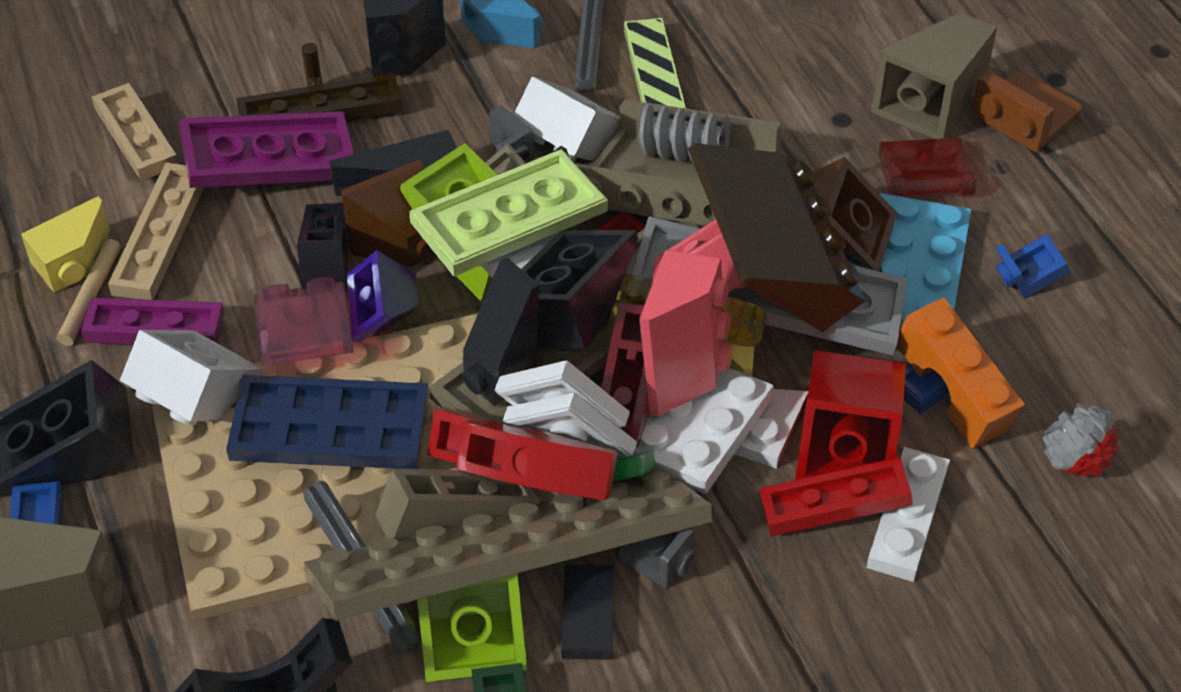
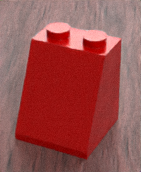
(850, 413)

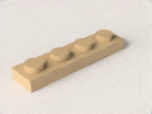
(155, 235)

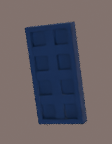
(328, 422)

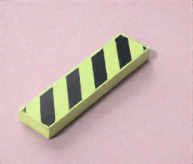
(653, 62)

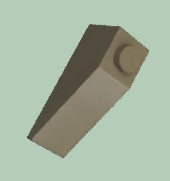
(443, 499)

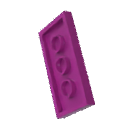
(263, 148)

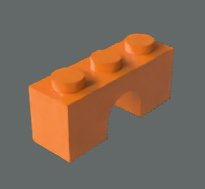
(980, 395)

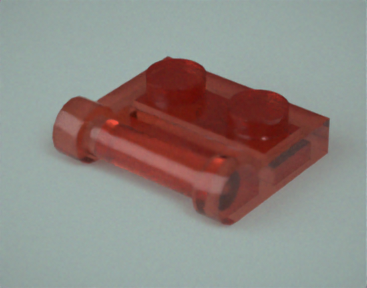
(926, 167)

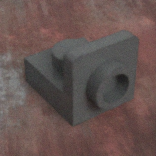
(509, 129)
(661, 556)

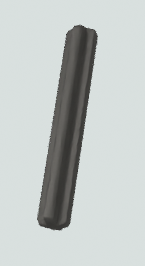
(589, 45)
(344, 536)

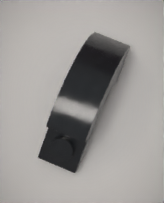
(307, 668)

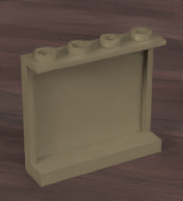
(660, 185)

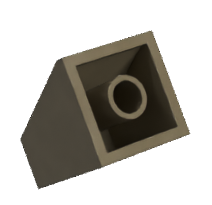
(933, 74)
(53, 582)

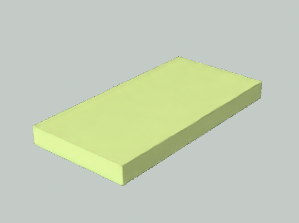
(508, 212)

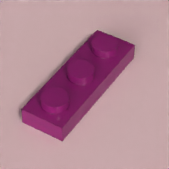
(121, 319)

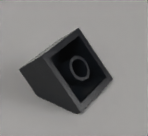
(403, 34)

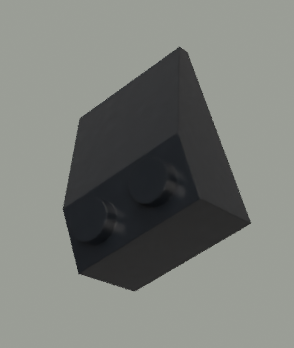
(579, 284)
(66, 430)

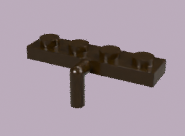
(354, 97)

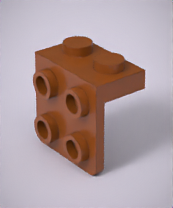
(1023, 108)

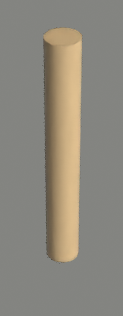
(88, 290)

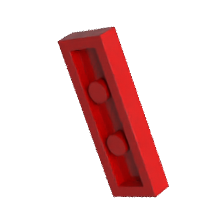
(836, 496)

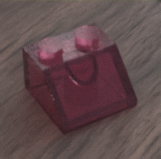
(302, 321)

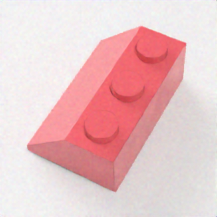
(685, 330)

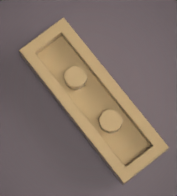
(134, 131)

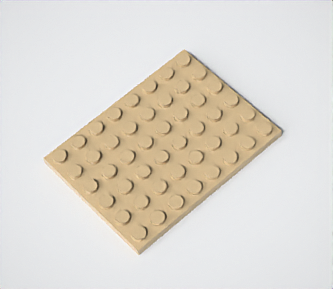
(247, 522)

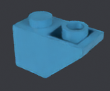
(503, 21)

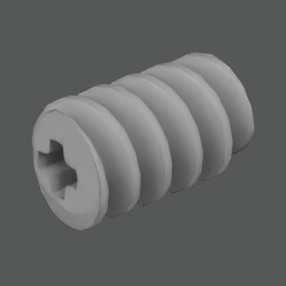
(676, 135)

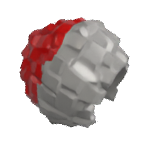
(1082, 441)

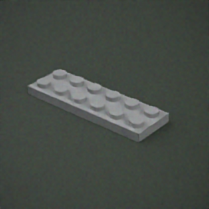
(869, 326)

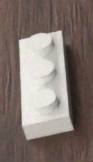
(905, 530)

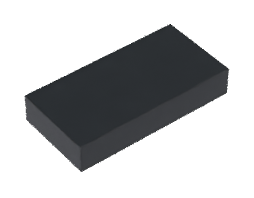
(587, 612)

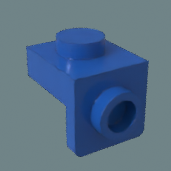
(1032, 266)

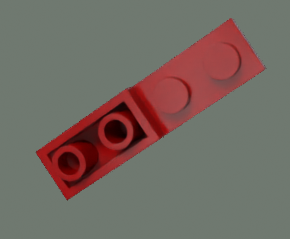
(522, 456)

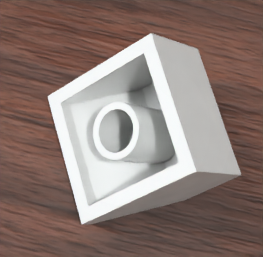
(566, 119)
(185, 374)

